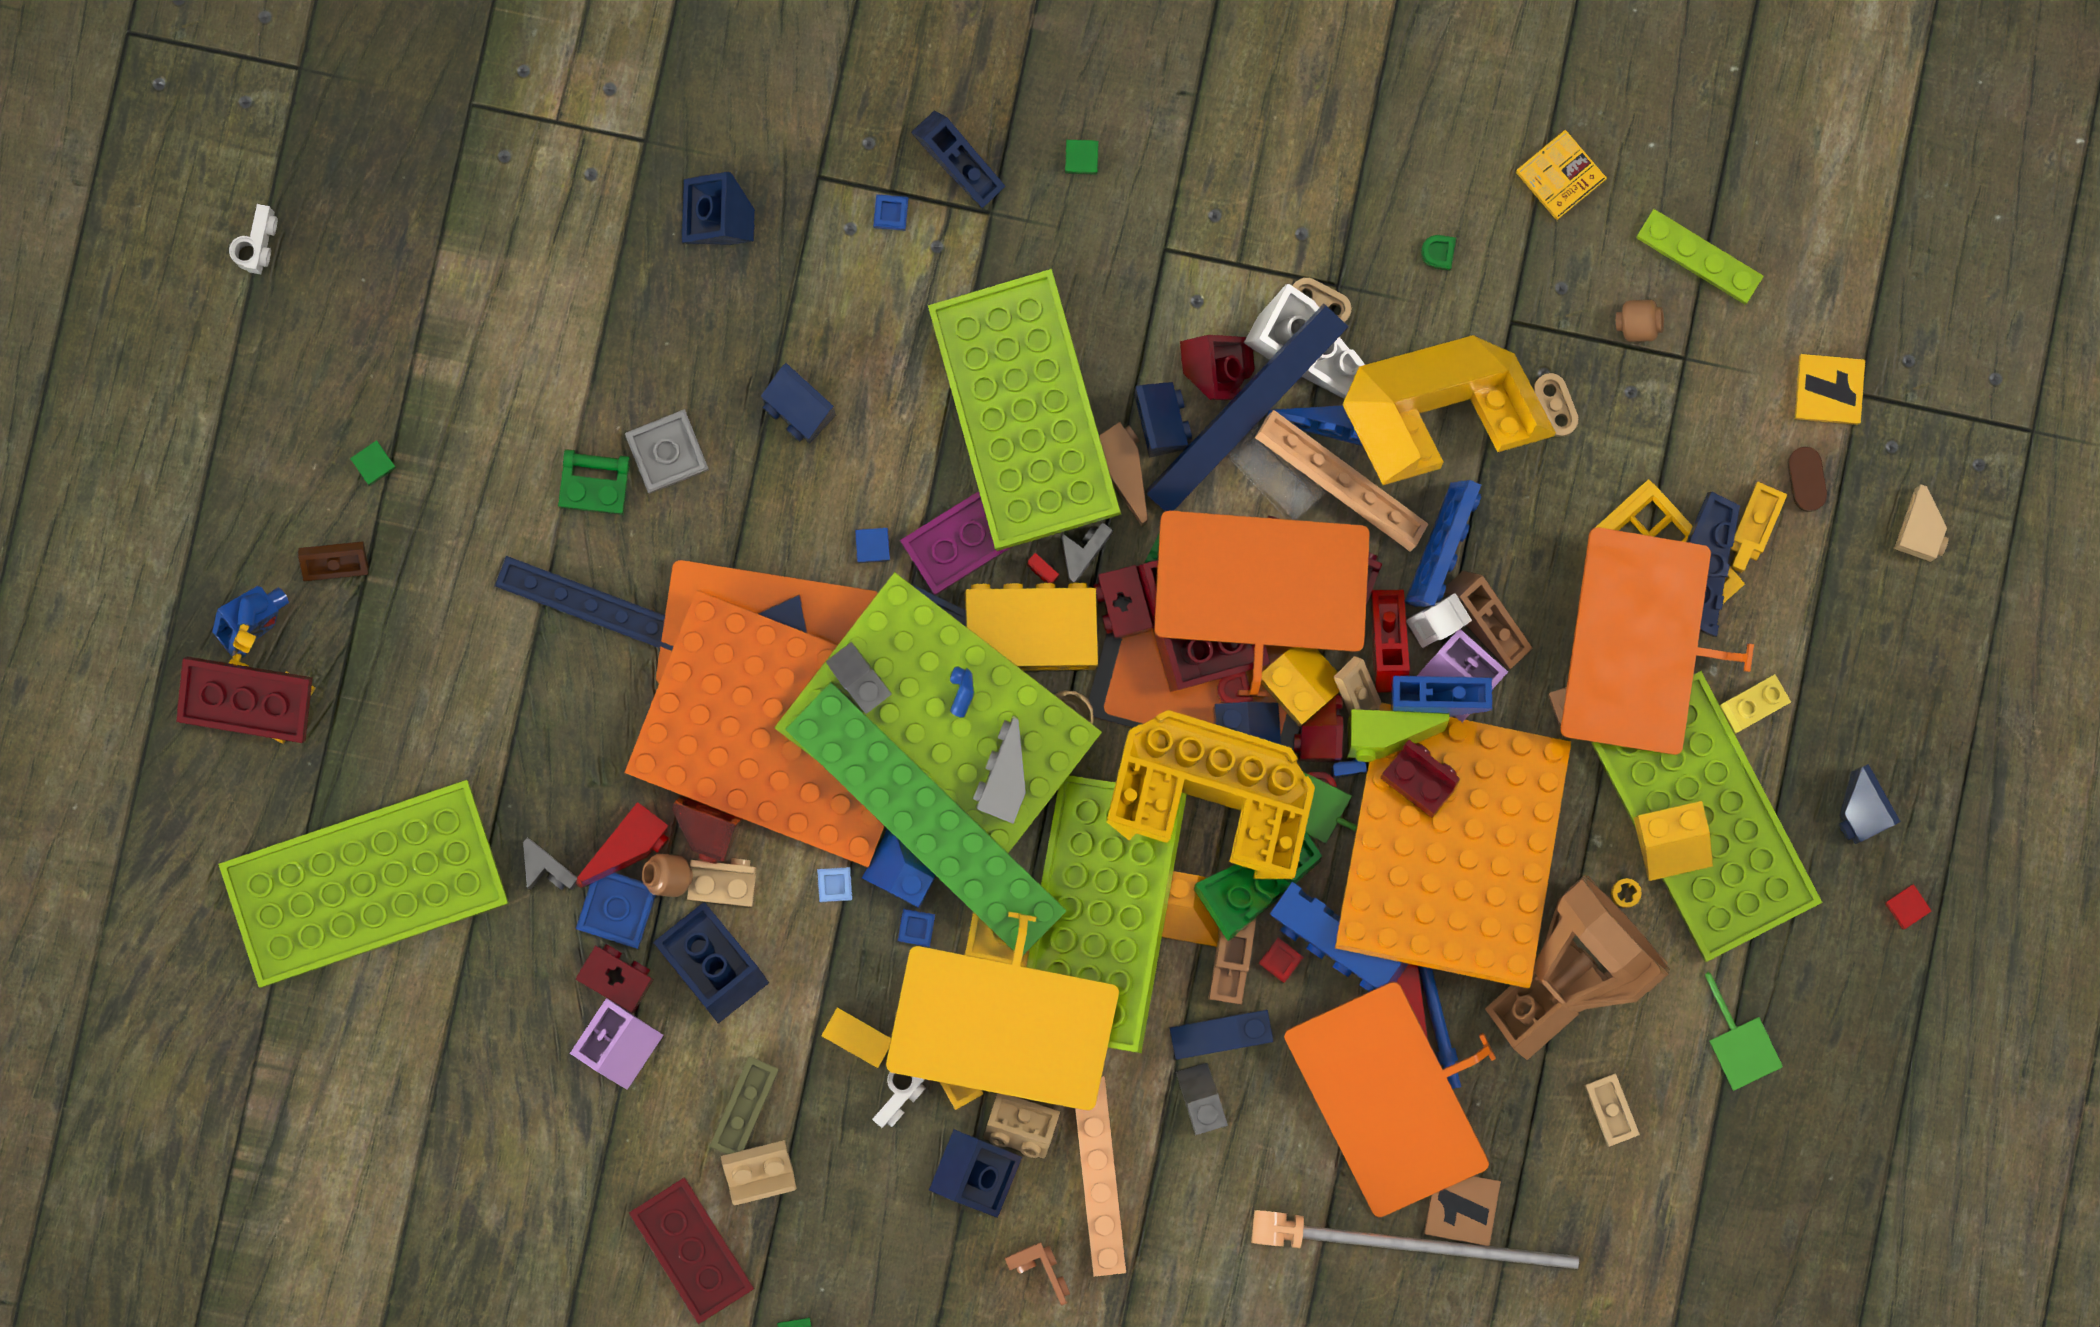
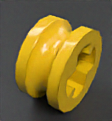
(1616, 888)

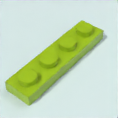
(1699, 256)

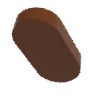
(1807, 479)

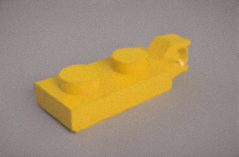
(1756, 524)

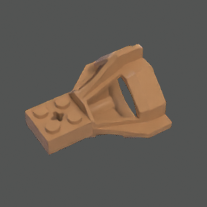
(1569, 978)

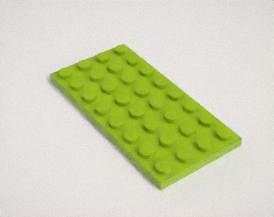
(1024, 410)
(1755, 867)
(363, 884)
(1112, 902)

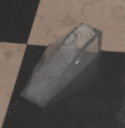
(1276, 478)

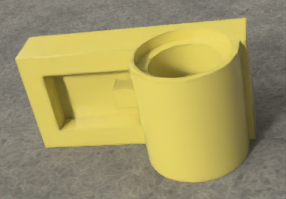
(1755, 704)

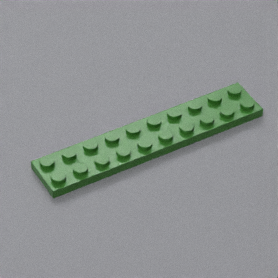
(923, 817)

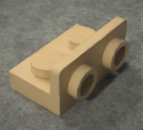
(723, 882)
(1021, 1125)
(759, 1172)

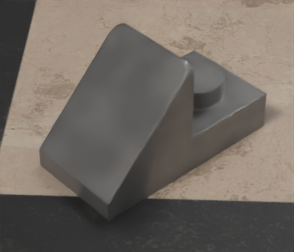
(1079, 558)
(858, 678)
(539, 861)

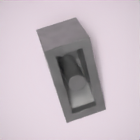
(1201, 1099)

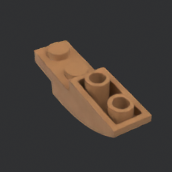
(1232, 965)

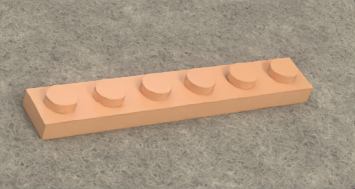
(1341, 480)
(1100, 1187)

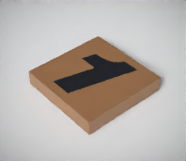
(1464, 1211)

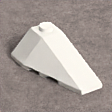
(1282, 320)

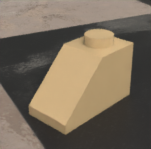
(1922, 528)

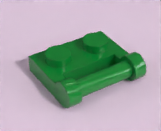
(593, 493)

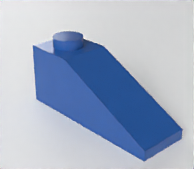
(1441, 694)

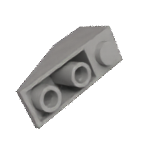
(1005, 784)

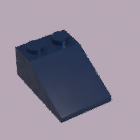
(711, 962)

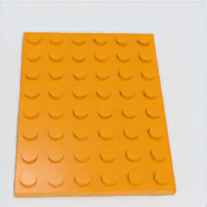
(1472, 879)

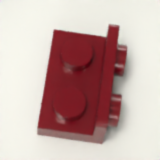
(1421, 778)

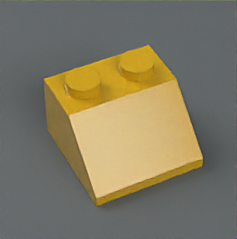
(1301, 682)
(1674, 840)

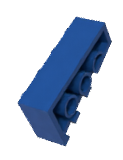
(1318, 926)

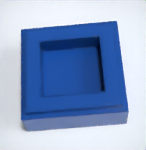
(890, 212)
(872, 545)
(1348, 768)
(916, 927)

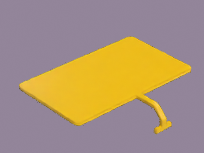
(1002, 1026)

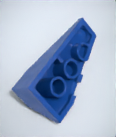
(1324, 421)

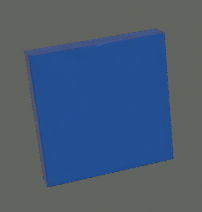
(617, 909)

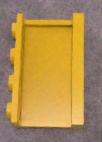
(1037, 626)

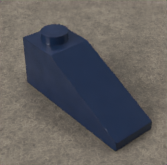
(958, 158)
(1221, 1034)

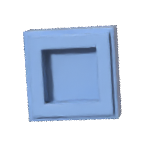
(834, 884)

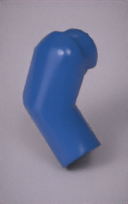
(965, 692)

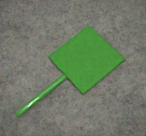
(1326, 810)
(1744, 1050)

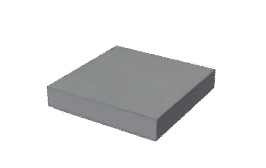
(666, 451)

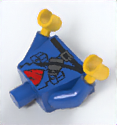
(246, 620)

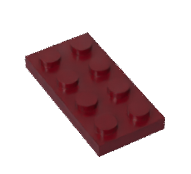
(244, 699)
(691, 1250)

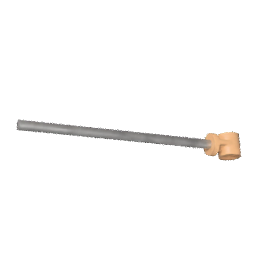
(1273, 1229)

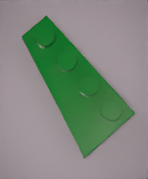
(1238, 899)

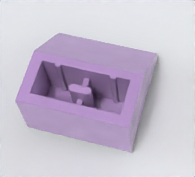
(1463, 659)
(616, 1044)

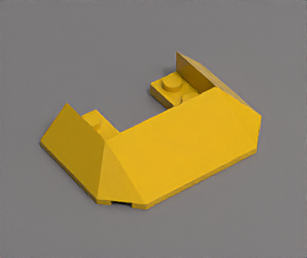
(1393, 391)
(1223, 767)

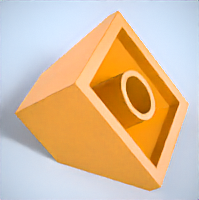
(1186, 914)

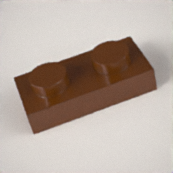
(333, 561)

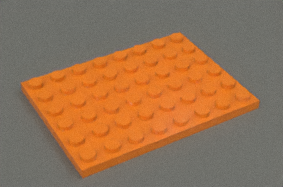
(717, 737)

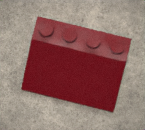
(1194, 661)

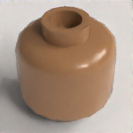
(1640, 320)
(667, 875)

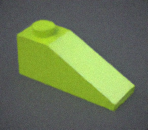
(1381, 733)

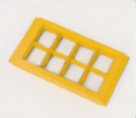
(1641, 498)

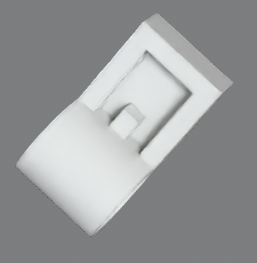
(263, 226)
(1439, 620)
(891, 1110)

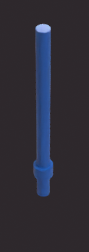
(1446, 1054)

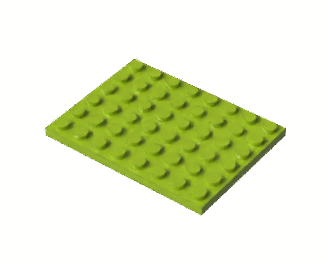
(914, 652)

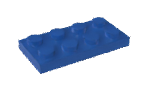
(1440, 550)

